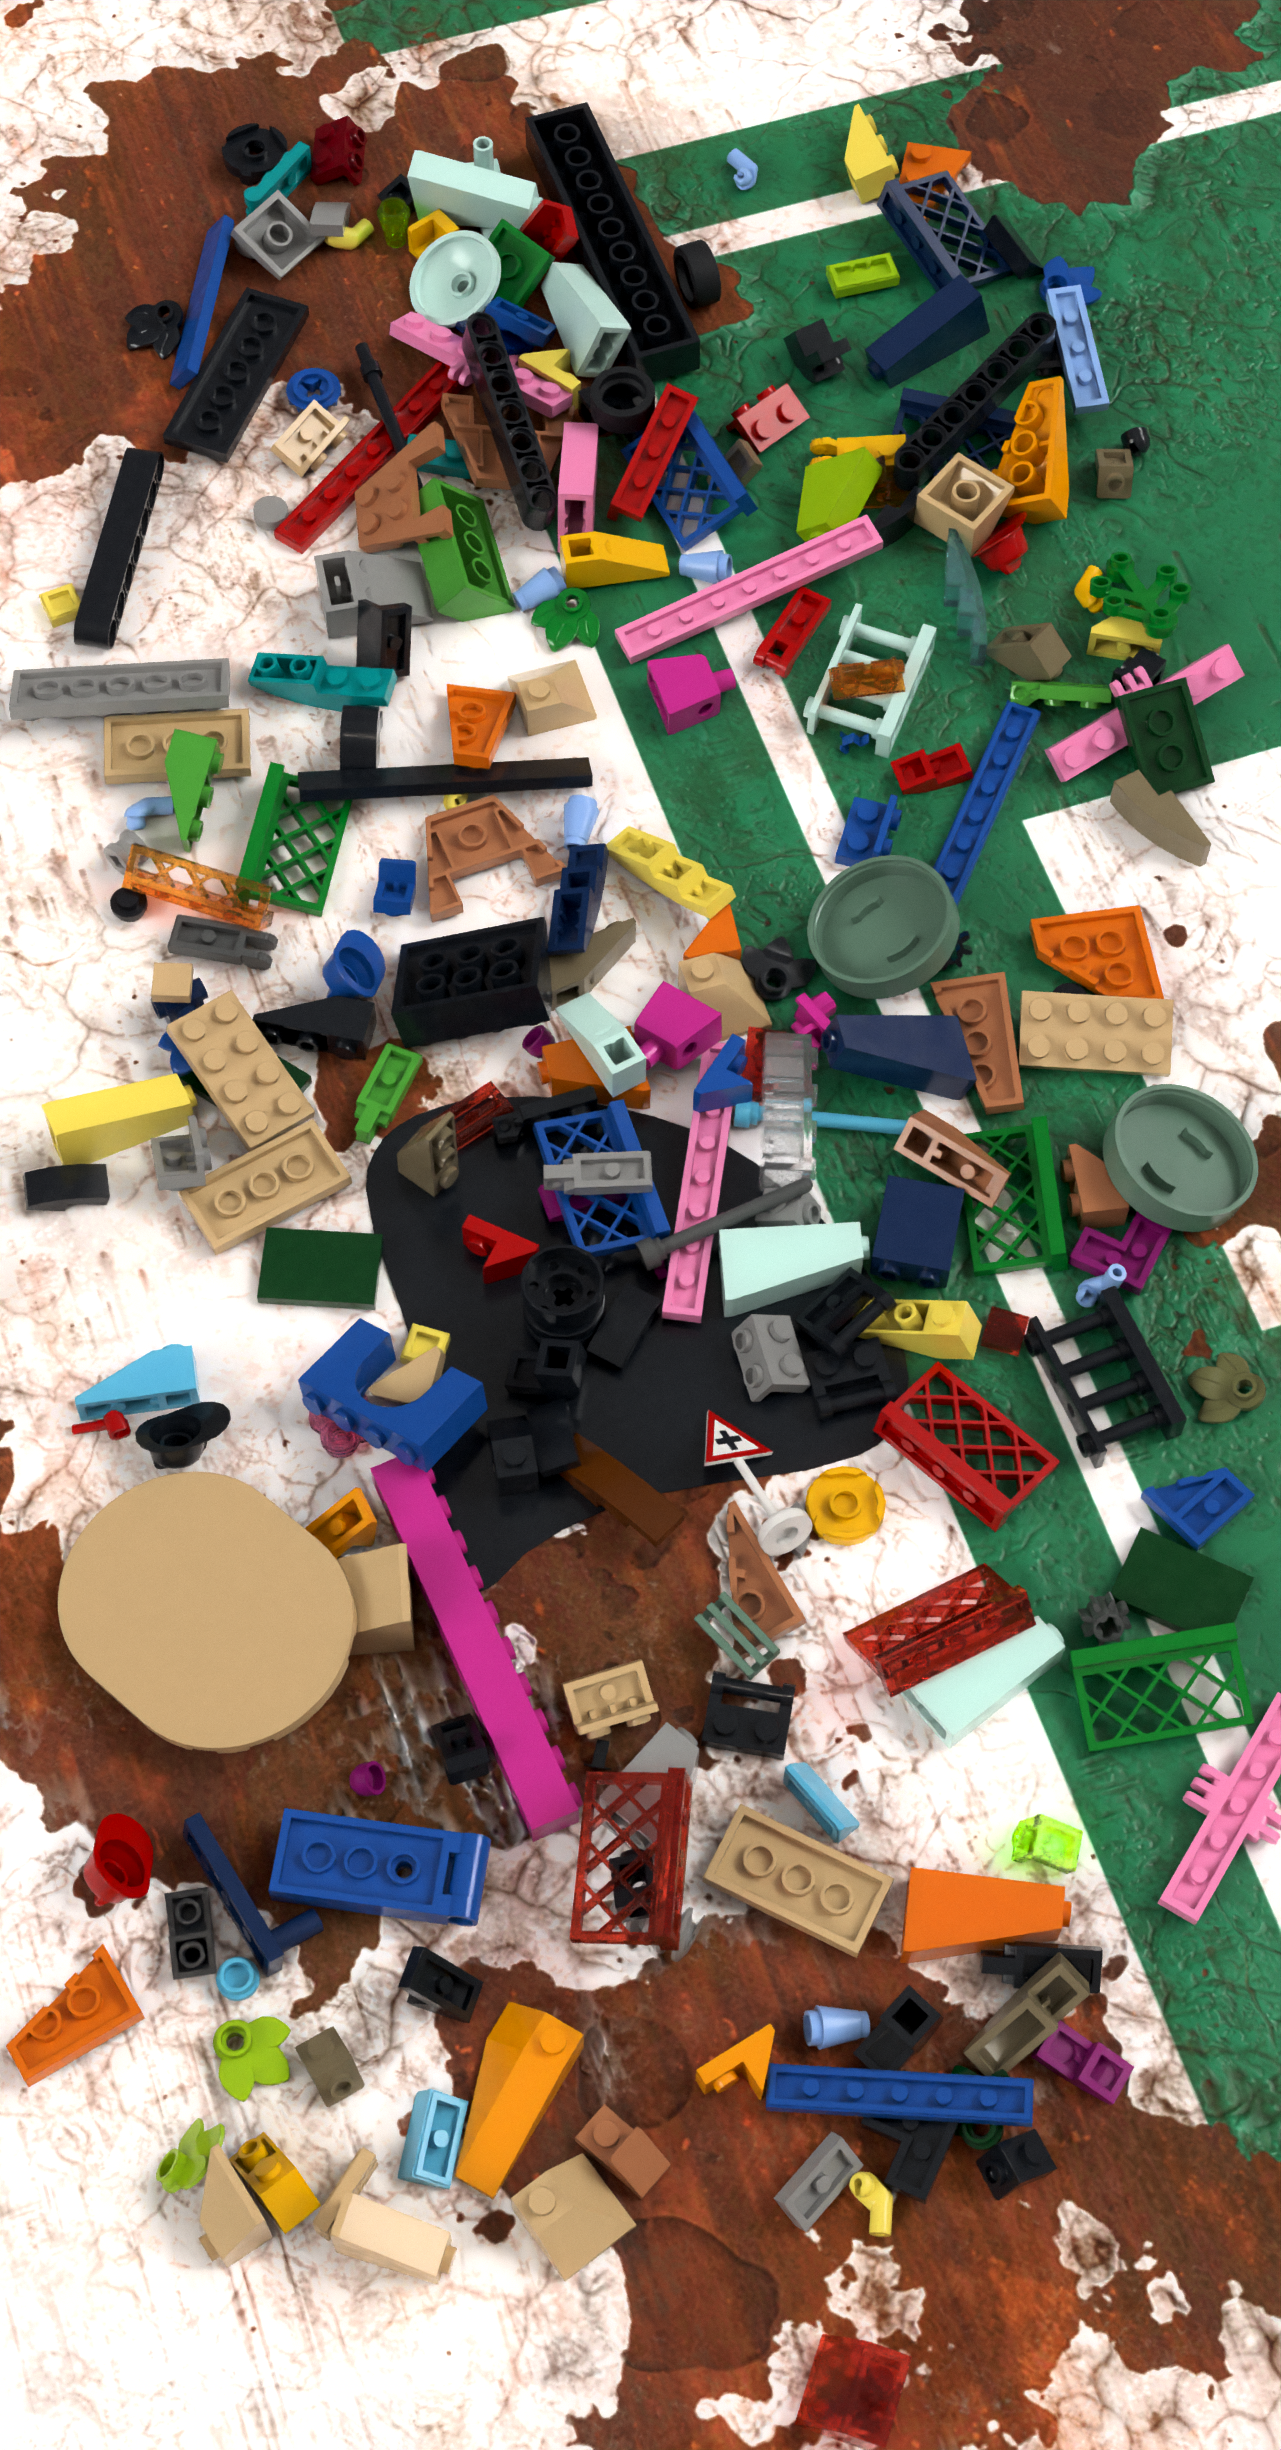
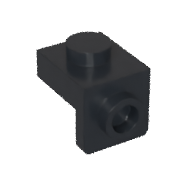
(1015, 2163)

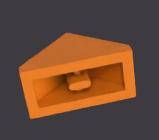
(717, 936)

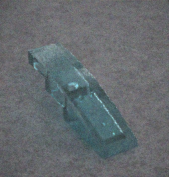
(964, 591)

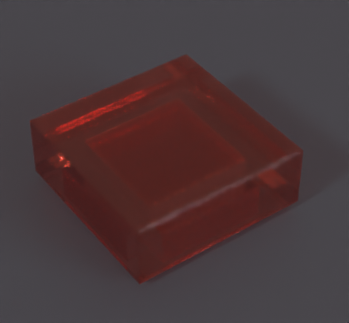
(1004, 1331)

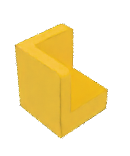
(428, 230)

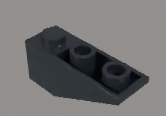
(324, 1025)

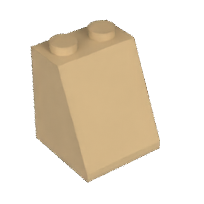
(382, 1599)

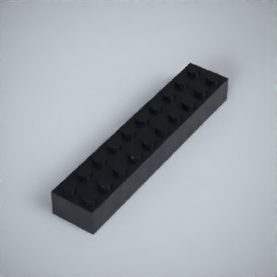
(613, 239)

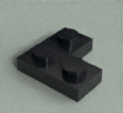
(919, 2154)

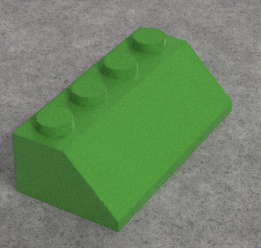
(466, 568)

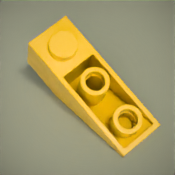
(607, 559)

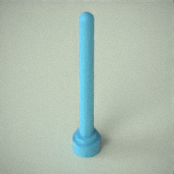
(750, 1113)

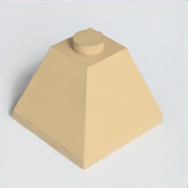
(552, 697)
(726, 988)
(229, 2213)
(571, 2215)

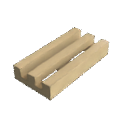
(353, 2181)

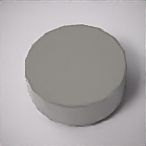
(270, 512)

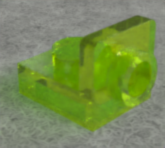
(1047, 1843)

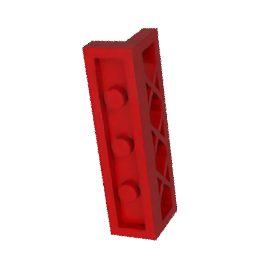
(653, 454)

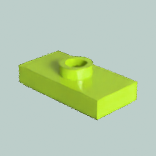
(862, 275)

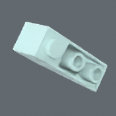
(604, 1043)

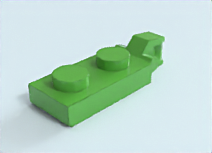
(1059, 692)
(385, 1090)

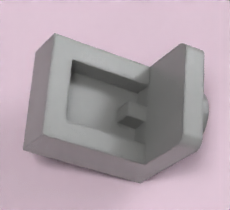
(798, 1211)

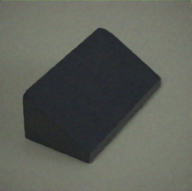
(1012, 248)

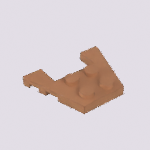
(479, 447)
(390, 501)
(474, 840)

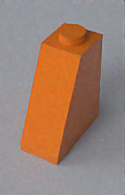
(568, 1069)

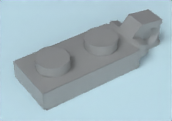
(601, 1173)

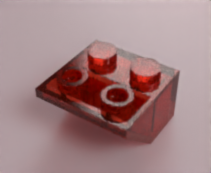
(853, 2391)

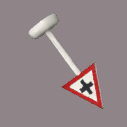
(783, 1528)

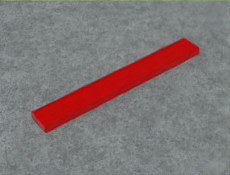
(338, 488)

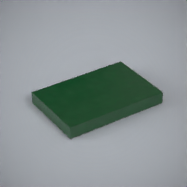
(1165, 737)
(320, 1268)
(1179, 1585)

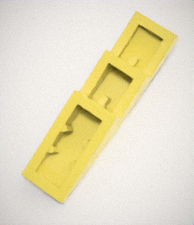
(667, 872)

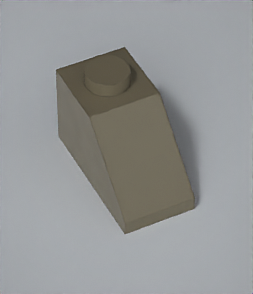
(1030, 651)

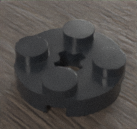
(247, 138)

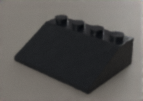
(473, 983)

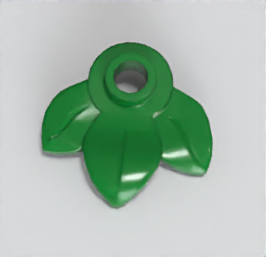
(567, 623)

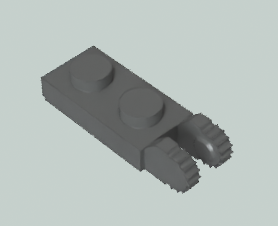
(221, 942)

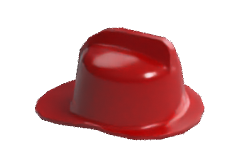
(1004, 545)
(119, 1861)

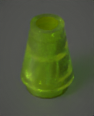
(394, 221)

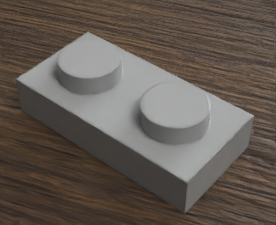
(818, 2181)

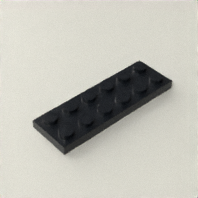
(236, 375)

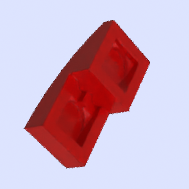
(932, 772)

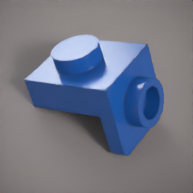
(395, 887)

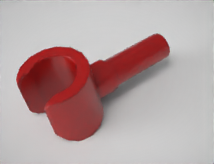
(113, 1422)

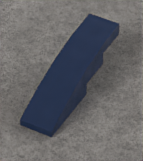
(578, 899)

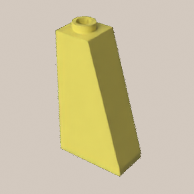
(117, 1118)

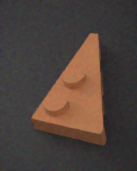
(757, 1585)

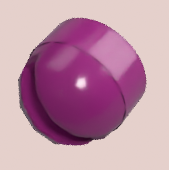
(535, 1039)
(368, 1779)

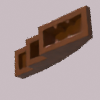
(622, 1493)

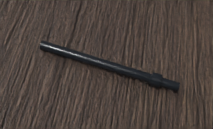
(373, 376)

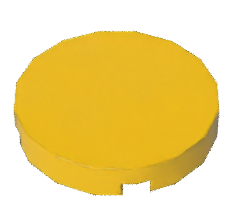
(845, 1506)

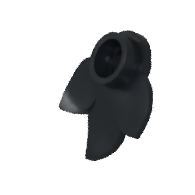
(151, 329)
(777, 966)

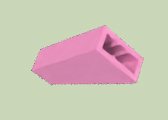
(577, 479)

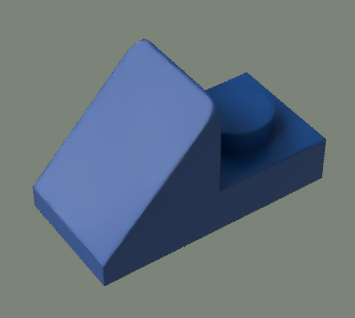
(722, 1082)

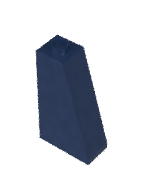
(929, 333)
(902, 1050)

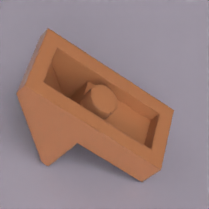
(623, 2151)

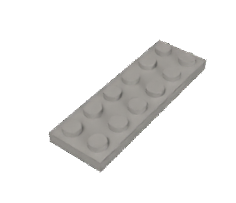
(120, 689)

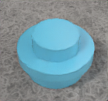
(237, 1978)

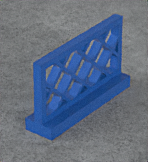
(716, 467)
(621, 1137)

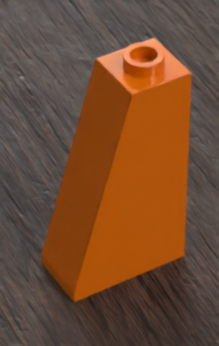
(972, 1913)

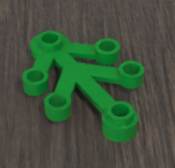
(1157, 621)

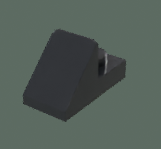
(461, 1749)
(439, 1985)

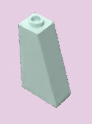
(469, 192)
(584, 318)
(785, 1261)
(980, 1686)

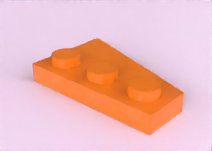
(926, 160)
(478, 723)
(81, 2018)

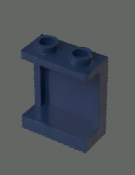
(916, 1232)

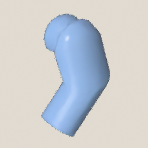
(745, 167)
(147, 807)
(1090, 1289)

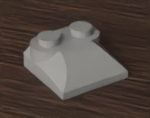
(275, 236)

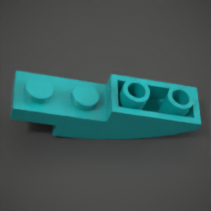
(319, 685)

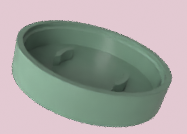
(883, 926)
(1180, 1157)

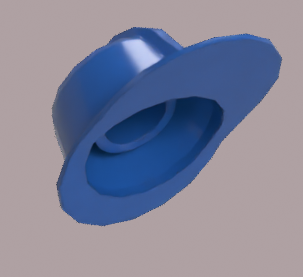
(354, 967)

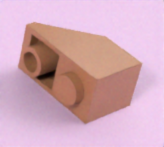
(1092, 1194)

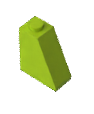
(836, 492)

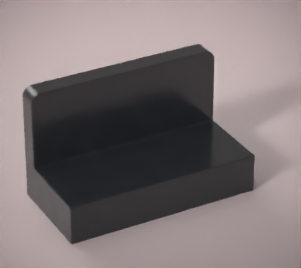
(384, 636)

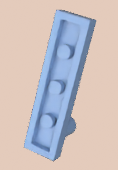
(1077, 350)

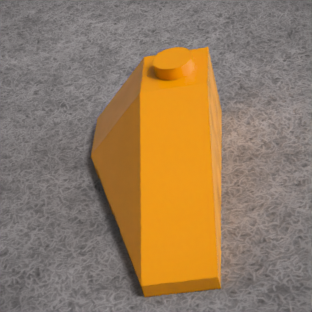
(1037, 455)
(516, 2082)

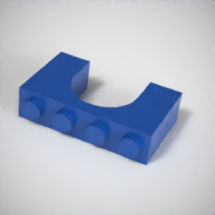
(413, 1432)

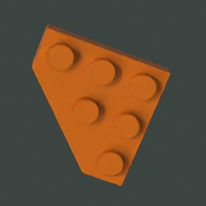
(1100, 951)

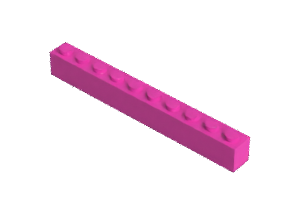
(477, 1650)

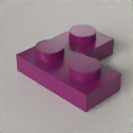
(1135, 1253)

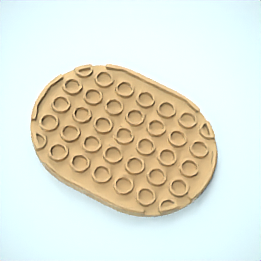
(207, 1612)

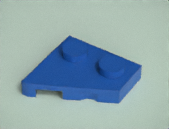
(1199, 1505)

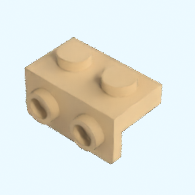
(309, 437)
(609, 1699)

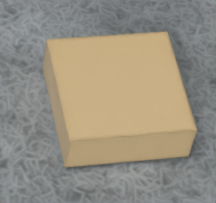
(172, 982)

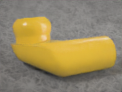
(1083, 587)

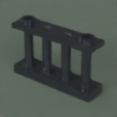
(1126, 1347)

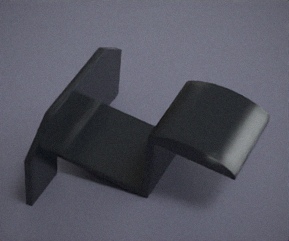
(600, 1755)

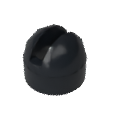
(1136, 440)

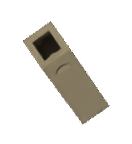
(581, 972)
(431, 1155)

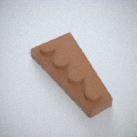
(988, 1032)

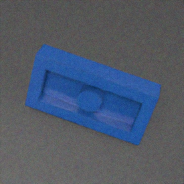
(521, 322)

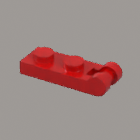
(792, 631)

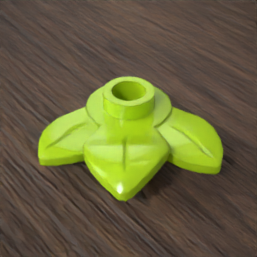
(257, 2059)
(189, 2163)

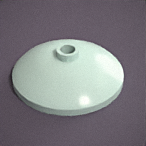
(455, 277)

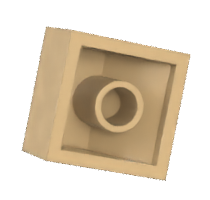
(963, 499)

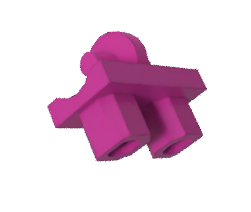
(813, 1016)

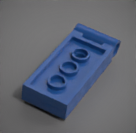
(356, 1865)

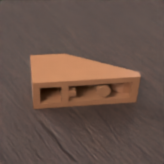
(952, 1157)

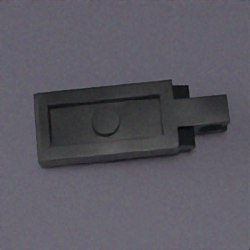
(513, 1125)
(1024, 1959)

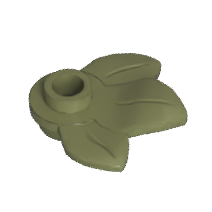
(1221, 1387)

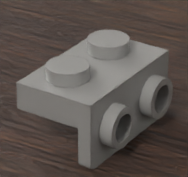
(182, 1159)
(769, 1356)

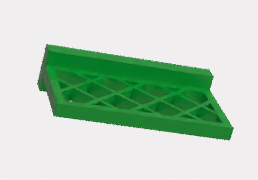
(261, 843)
(1045, 1203)
(1157, 1651)

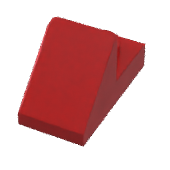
(506, 1250)

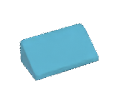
(819, 1801)
(433, 2139)

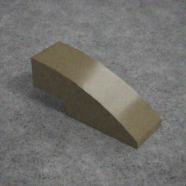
(1160, 818)
(1028, 2017)

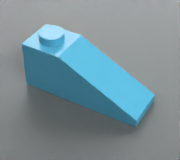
(149, 1384)

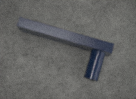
(265, 1944)

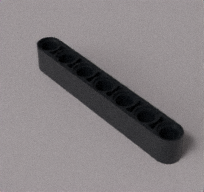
(988, 386)
(509, 421)
(119, 548)

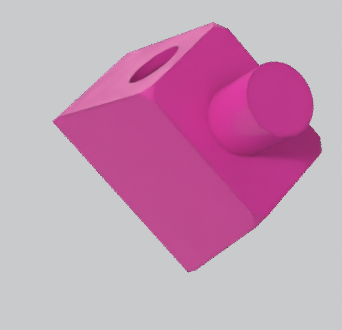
(687, 690)
(676, 1028)

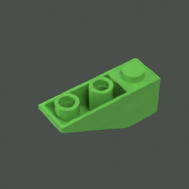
(190, 770)

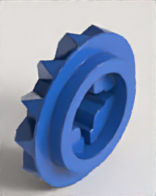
(312, 380)

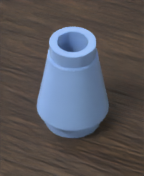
(706, 566)
(541, 587)
(579, 820)
(834, 2026)

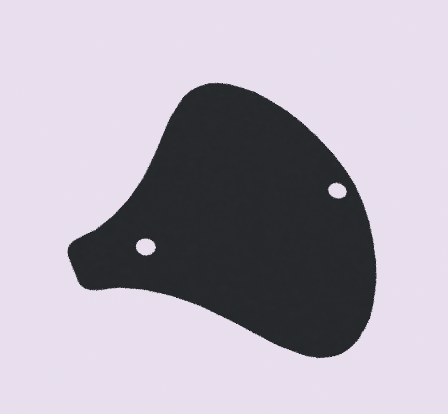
(642, 1414)

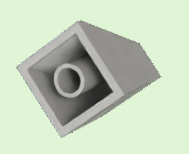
(664, 1750)

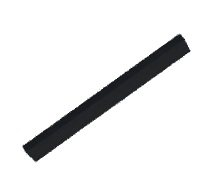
(444, 779)

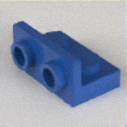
(868, 830)

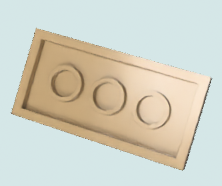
(139, 743)
(1095, 1033)
(240, 1071)
(265, 1186)
(798, 1880)

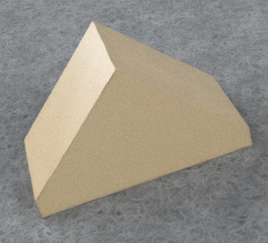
(411, 1379)

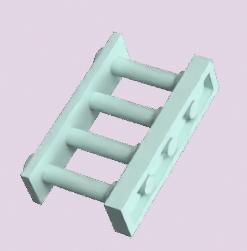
(895, 704)

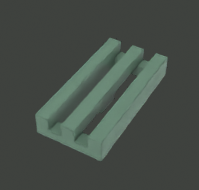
(714, 1610)

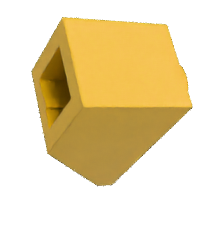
(274, 2182)

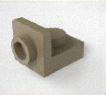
(1114, 473)

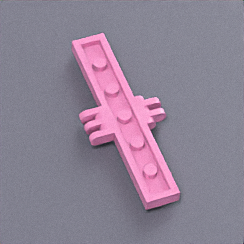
(447, 347)
(1107, 733)
(1234, 1811)

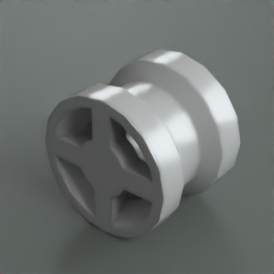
(118, 852)

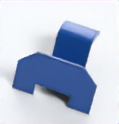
(847, 739)

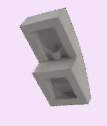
(329, 218)

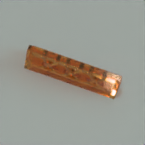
(195, 895)

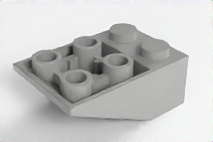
(356, 576)

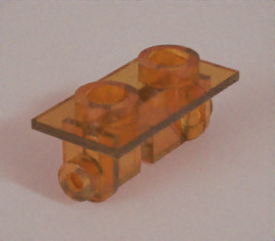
(867, 679)

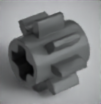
(1104, 1618)

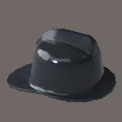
(182, 1435)

